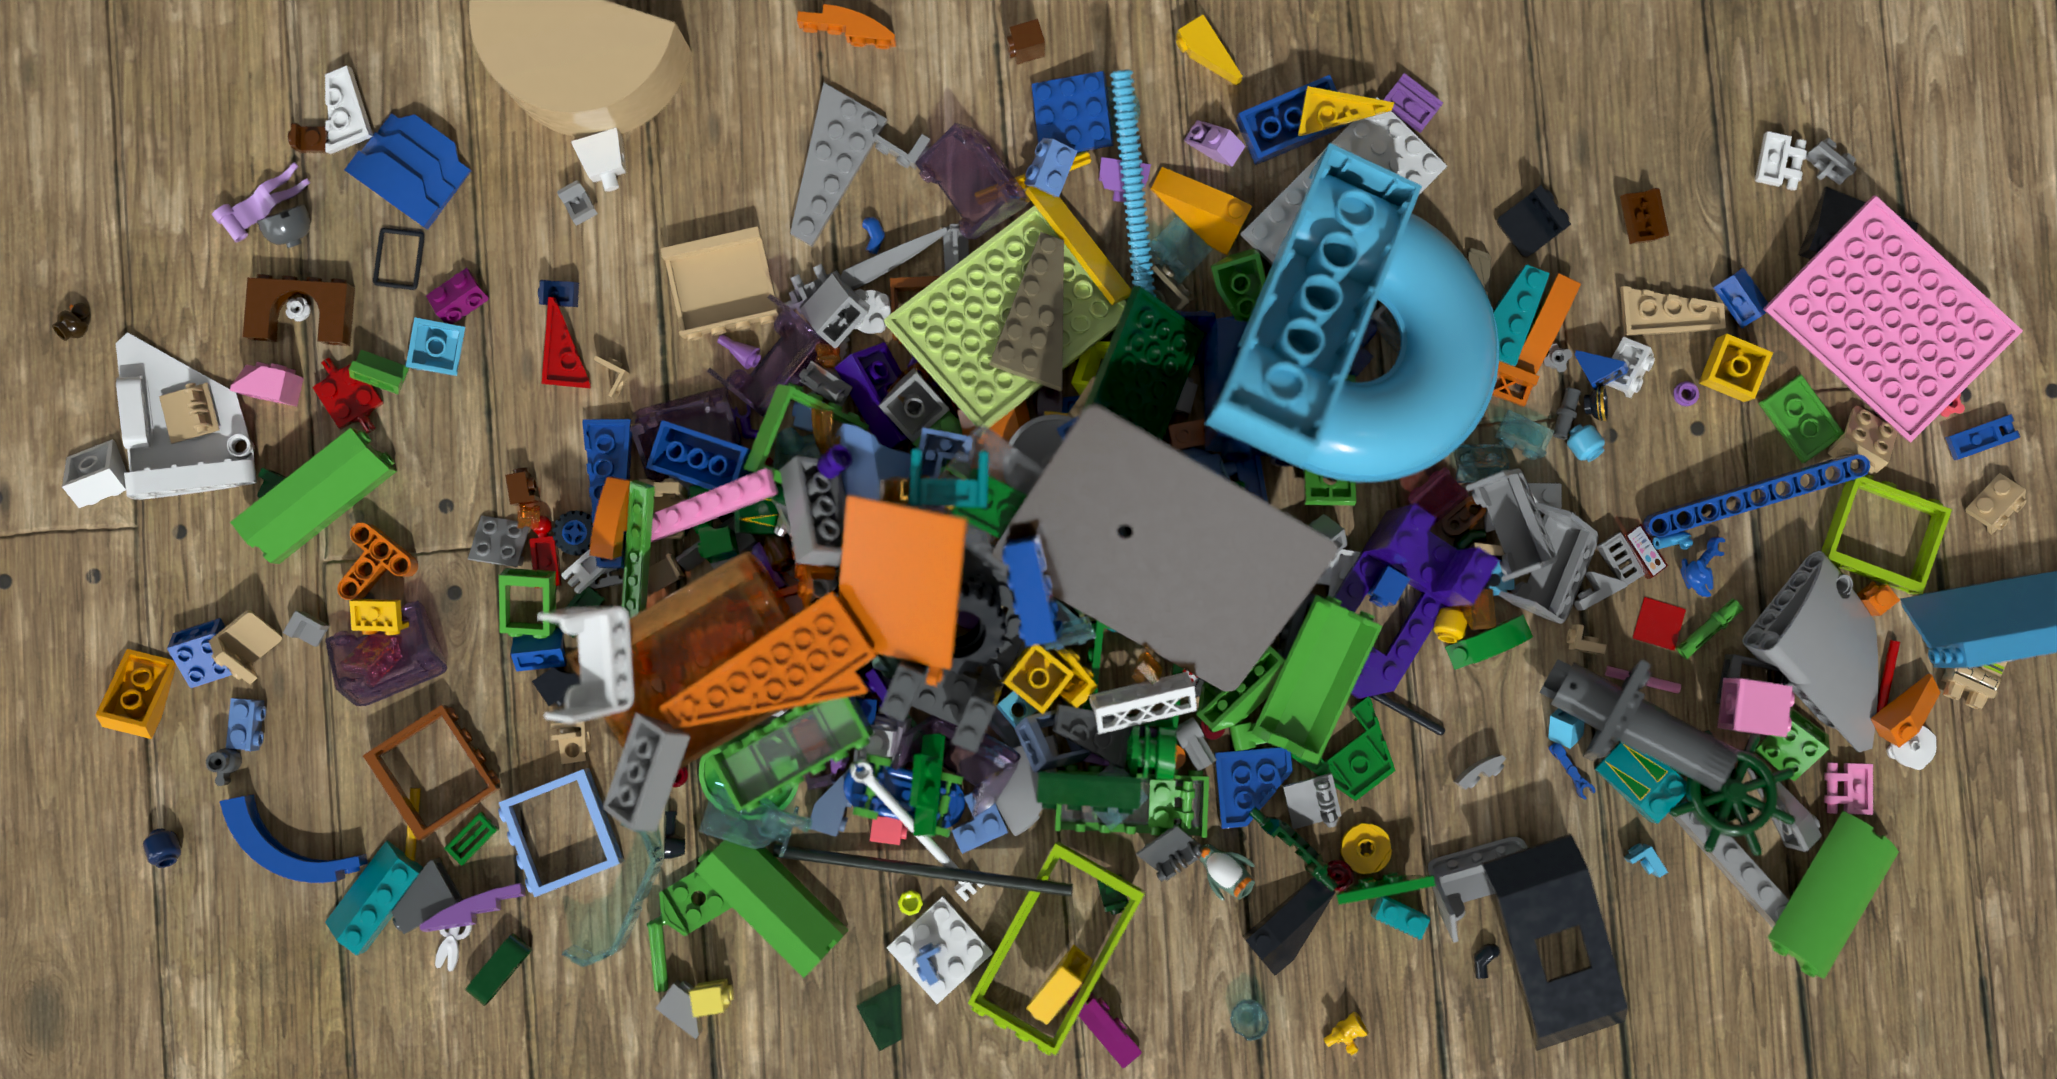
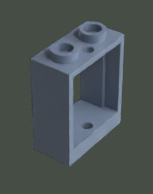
(1037, 747)

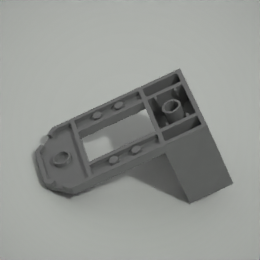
(965, 698)

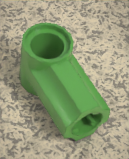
(1243, 737)

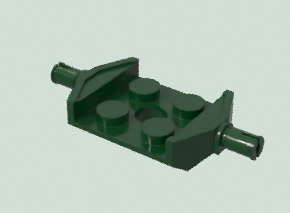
(1315, 862)

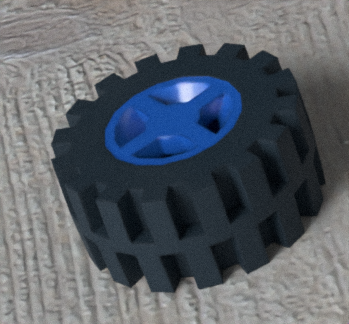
(567, 531)

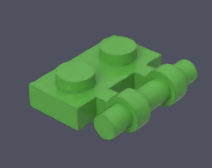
(1162, 803)

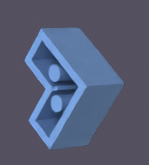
(937, 449)
(979, 829)

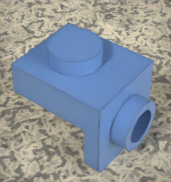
(926, 968)

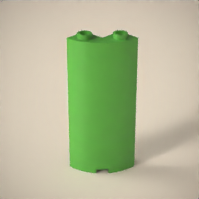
(1833, 895)

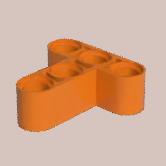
(373, 556)

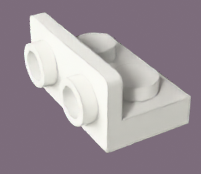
(1638, 359)

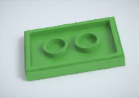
(1801, 418)

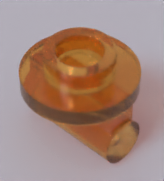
(827, 355)

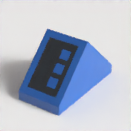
(1600, 369)

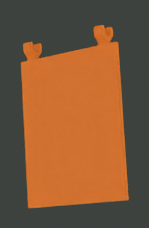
(903, 580)

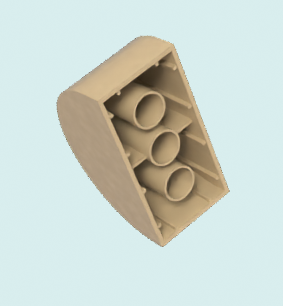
(580, 61)

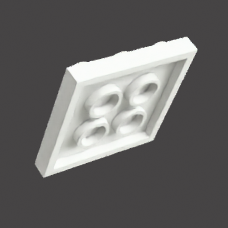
(960, 948)

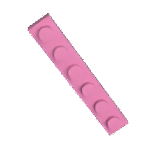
(713, 504)

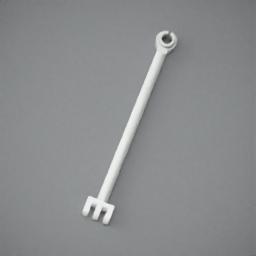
(867, 777)

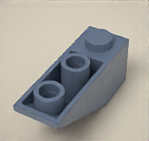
(830, 810)

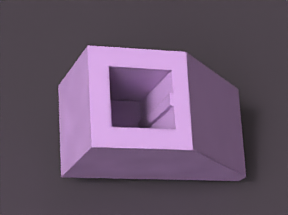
(1215, 142)

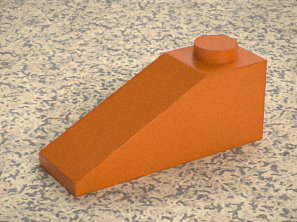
(1907, 713)

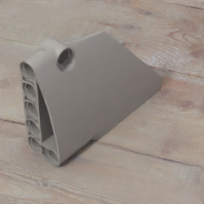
(1824, 646)

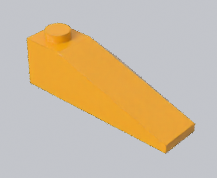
(1207, 211)

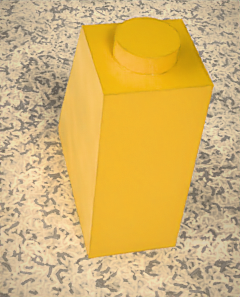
(1060, 984)

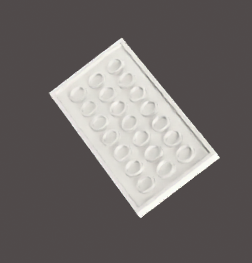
(1378, 139)

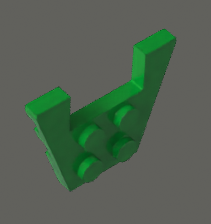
(1362, 761)

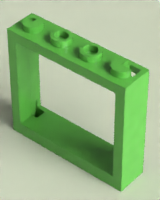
(775, 415)

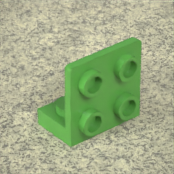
(1798, 750)

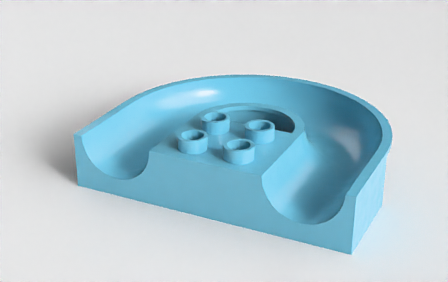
(1339, 257)

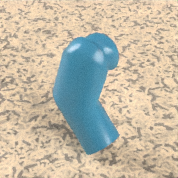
(1681, 538)

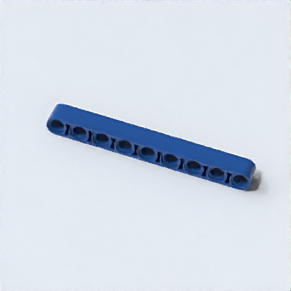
(1767, 491)

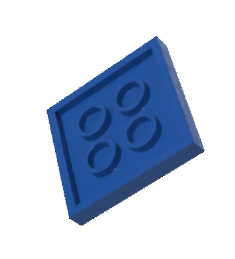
(1074, 111)

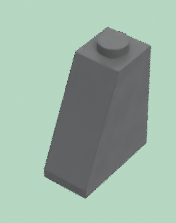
(426, 897)

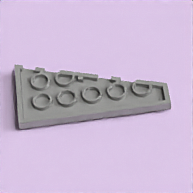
(835, 154)

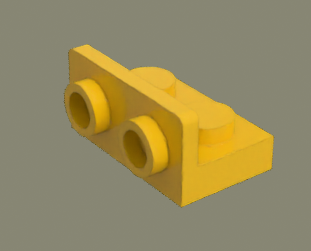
(376, 616)

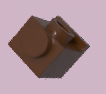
(521, 487)

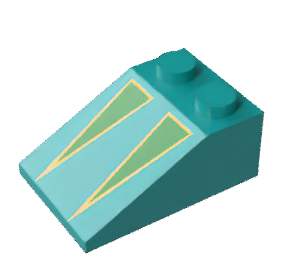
(1642, 781)

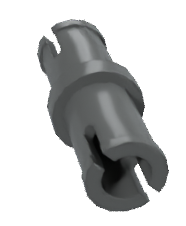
(1566, 413)

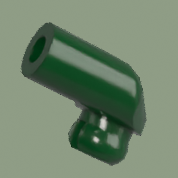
(1470, 536)

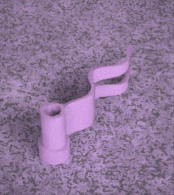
(258, 206)

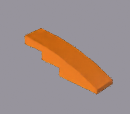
(1547, 323)

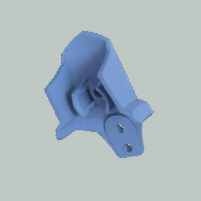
(870, 463)

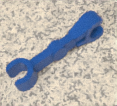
(1580, 783)

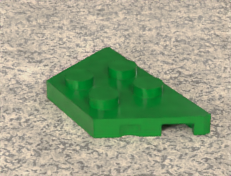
(1390, 884)

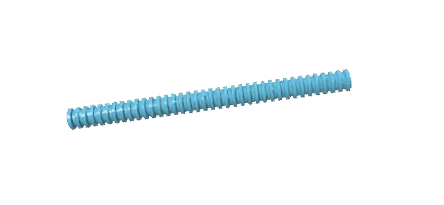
(1132, 179)

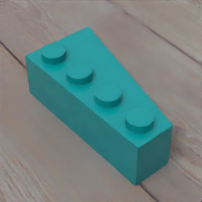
(1516, 311)

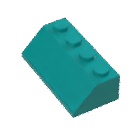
(372, 899)

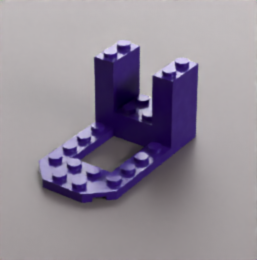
(1434, 569)

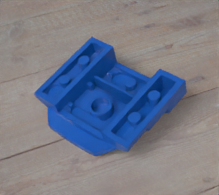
(410, 167)

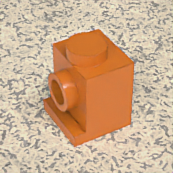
(1877, 598)

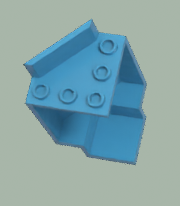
(1987, 621)

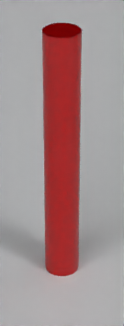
(1888, 673)

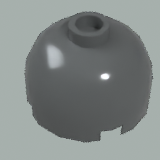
(286, 226)

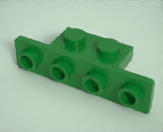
(926, 784)

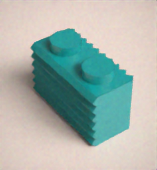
(1400, 917)

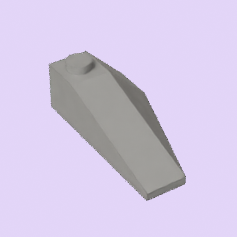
(1804, 831)

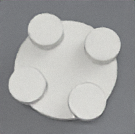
(879, 309)
(1915, 752)

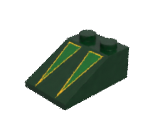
(757, 518)

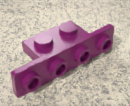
(1107, 1029)

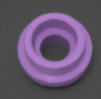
(1692, 390)

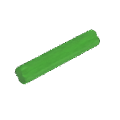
(658, 955)

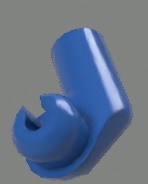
(876, 233)

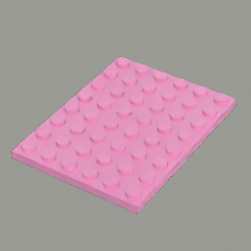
(1892, 319)

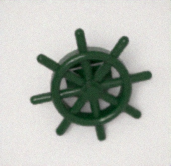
(1734, 803)

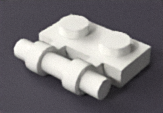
(1774, 157)

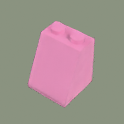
(1755, 707)

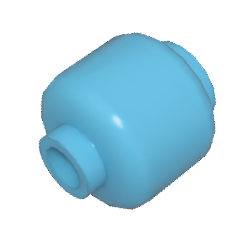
(1586, 442)

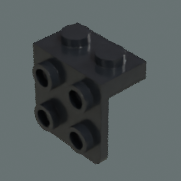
(1533, 221)

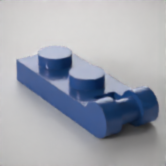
(1982, 437)

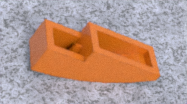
(610, 519)

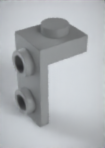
(904, 159)

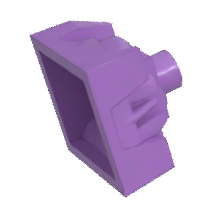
(1111, 177)

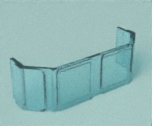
(583, 957)

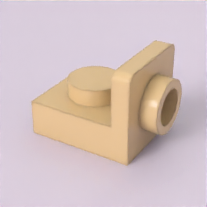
(1587, 645)

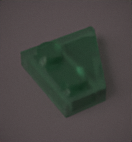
(884, 1016)

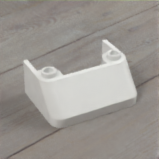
(603, 659)

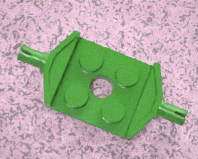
(682, 912)

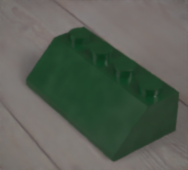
(1089, 790)

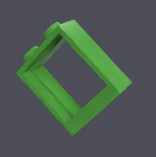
(526, 578)

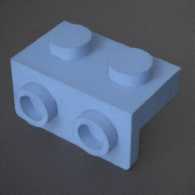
(1050, 166)

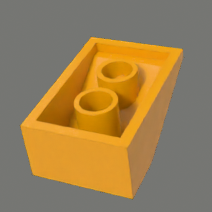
(137, 694)

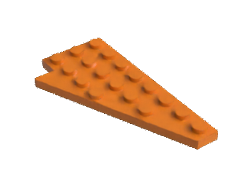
(792, 666)

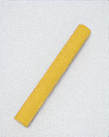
(410, 849)

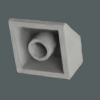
(922, 412)

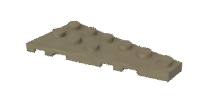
(1034, 328)

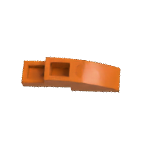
(857, 27)

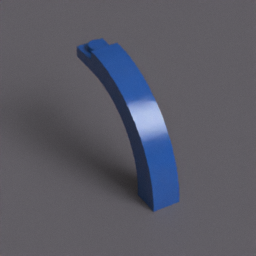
(256, 840)

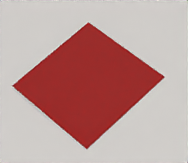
(1659, 623)

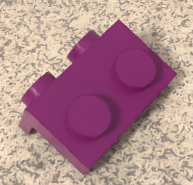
(457, 297)

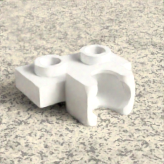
(1338, 570)

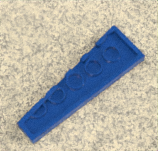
(608, 455)

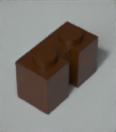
(1026, 42)

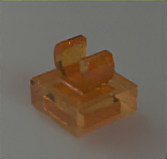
(1147, 669)

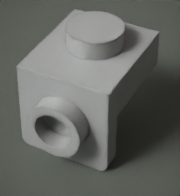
(577, 202)

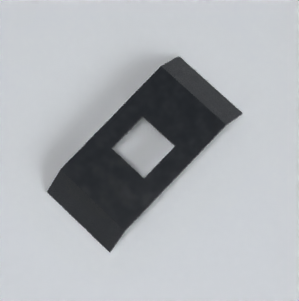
(1543, 894)

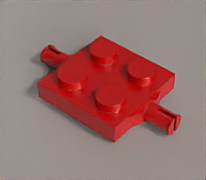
(347, 398)

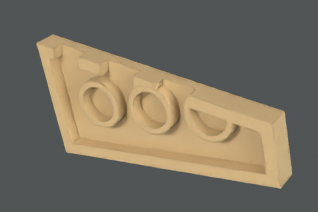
(1658, 313)

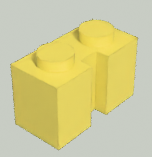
(711, 997)

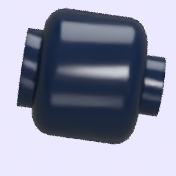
(162, 848)

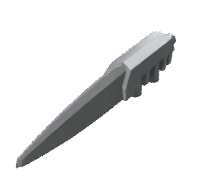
(864, 271)

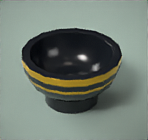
(1597, 403)

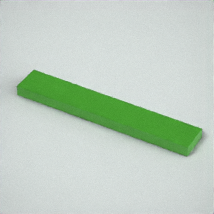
(637, 547)

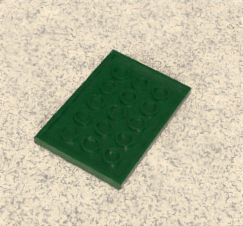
(1146, 364)

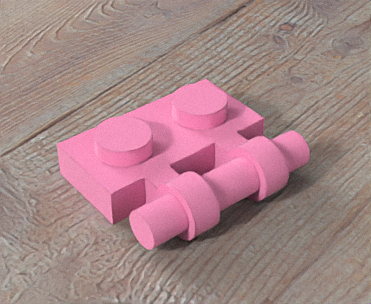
(1857, 788)

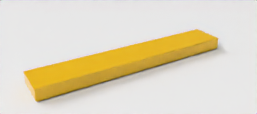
(1080, 245)

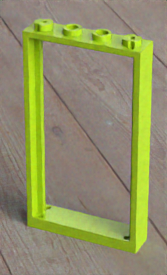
(1005, 1019)

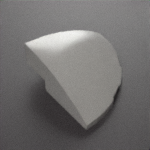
(1019, 797)

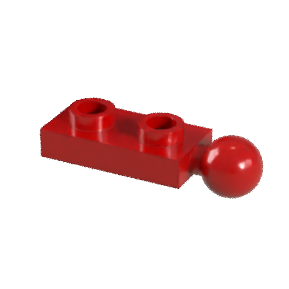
(544, 550)

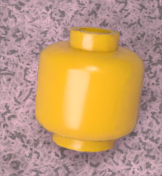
(1450, 624)

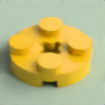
(1380, 847)

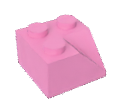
(269, 383)

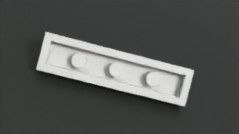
(1143, 697)

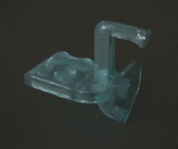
(745, 827)

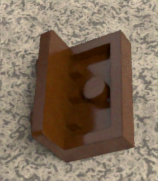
(1644, 216)

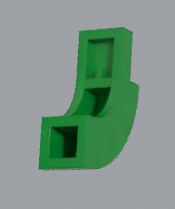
(1489, 642)

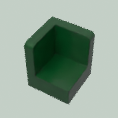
(271, 480)

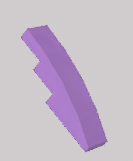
(465, 911)

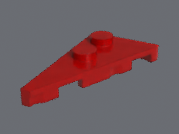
(561, 359)

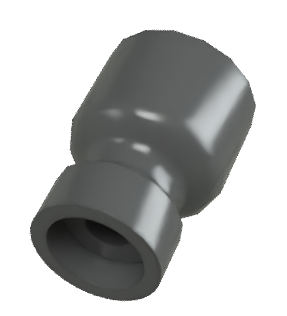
(224, 762)

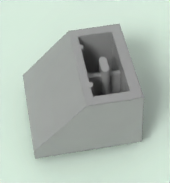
(834, 310)

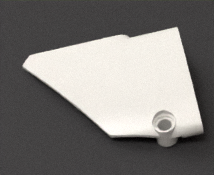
(186, 466)

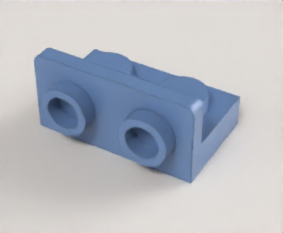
(245, 724)

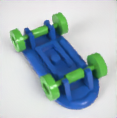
(899, 785)

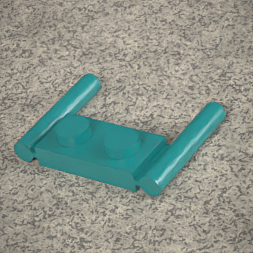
(948, 491)

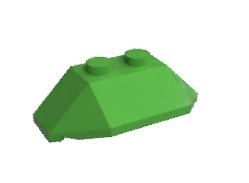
(1226, 709)

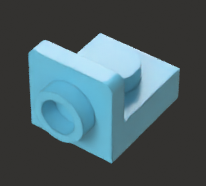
(1650, 862)

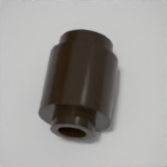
(778, 553)

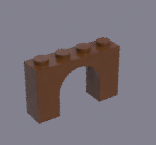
(267, 296)

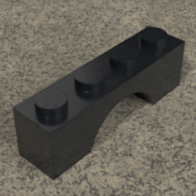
(555, 684)

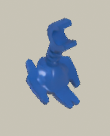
(1697, 574)

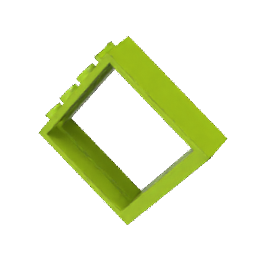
(1928, 549)

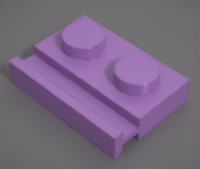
(1413, 103)

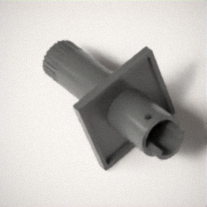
(1628, 718)

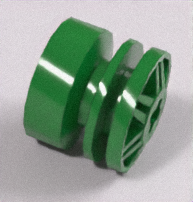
(1152, 752)

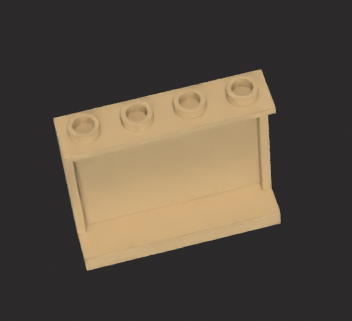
(720, 283)

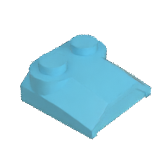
(435, 346)

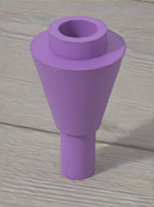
(747, 355)

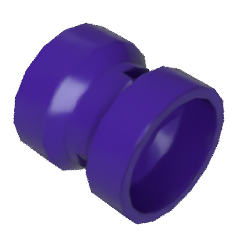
(834, 461)

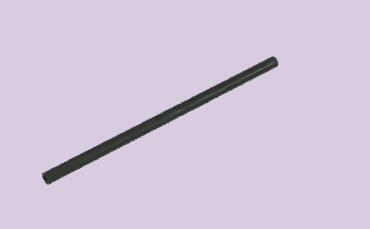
(925, 870)

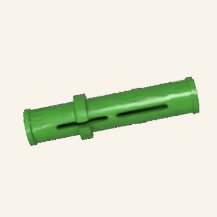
(1716, 622)

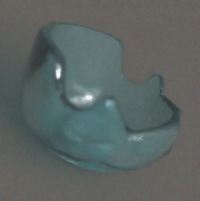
(1249, 1019)

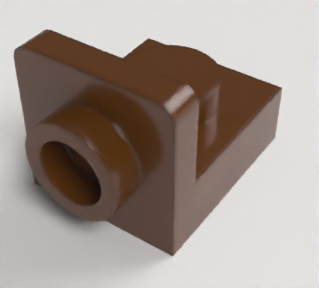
(308, 138)

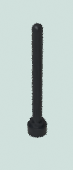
(1409, 713)

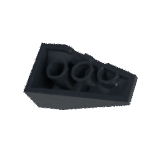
(1288, 926)

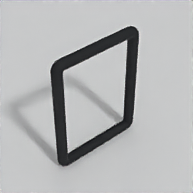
(418, 261)

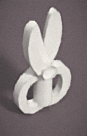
(450, 946)

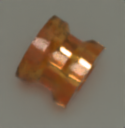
(528, 516)

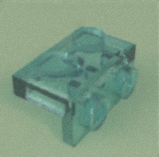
(1524, 435)

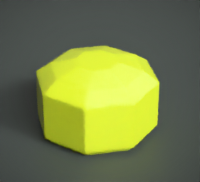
(910, 902)

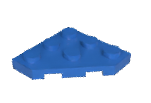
(1248, 781)

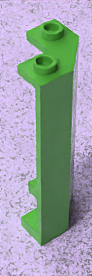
(314, 496)
(1317, 678)
(772, 903)

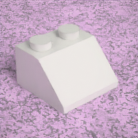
(94, 474)

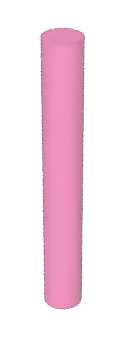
(1652, 682)

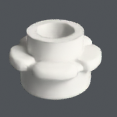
(299, 315)

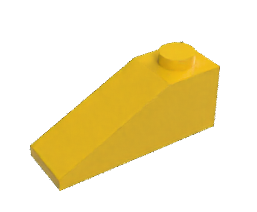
(1205, 48)

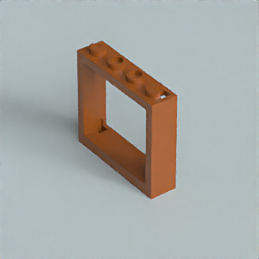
(397, 794)

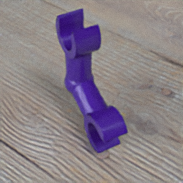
(747, 431)

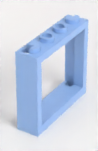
(599, 820)

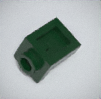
(1112, 899)

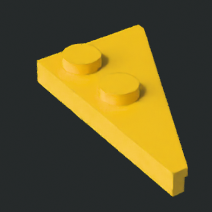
(1330, 109)

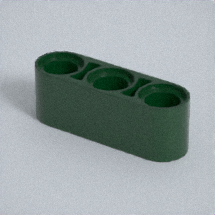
(498, 969)

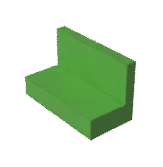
(378, 372)

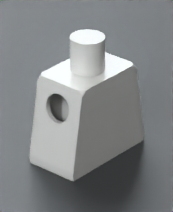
(602, 157)

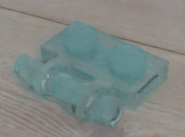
(1074, 631)

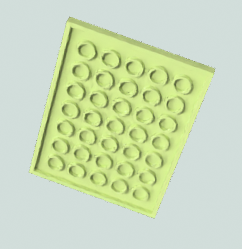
(962, 314)

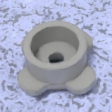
(1550, 360)

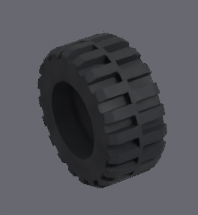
(989, 633)

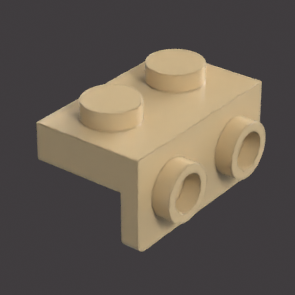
(1997, 503)

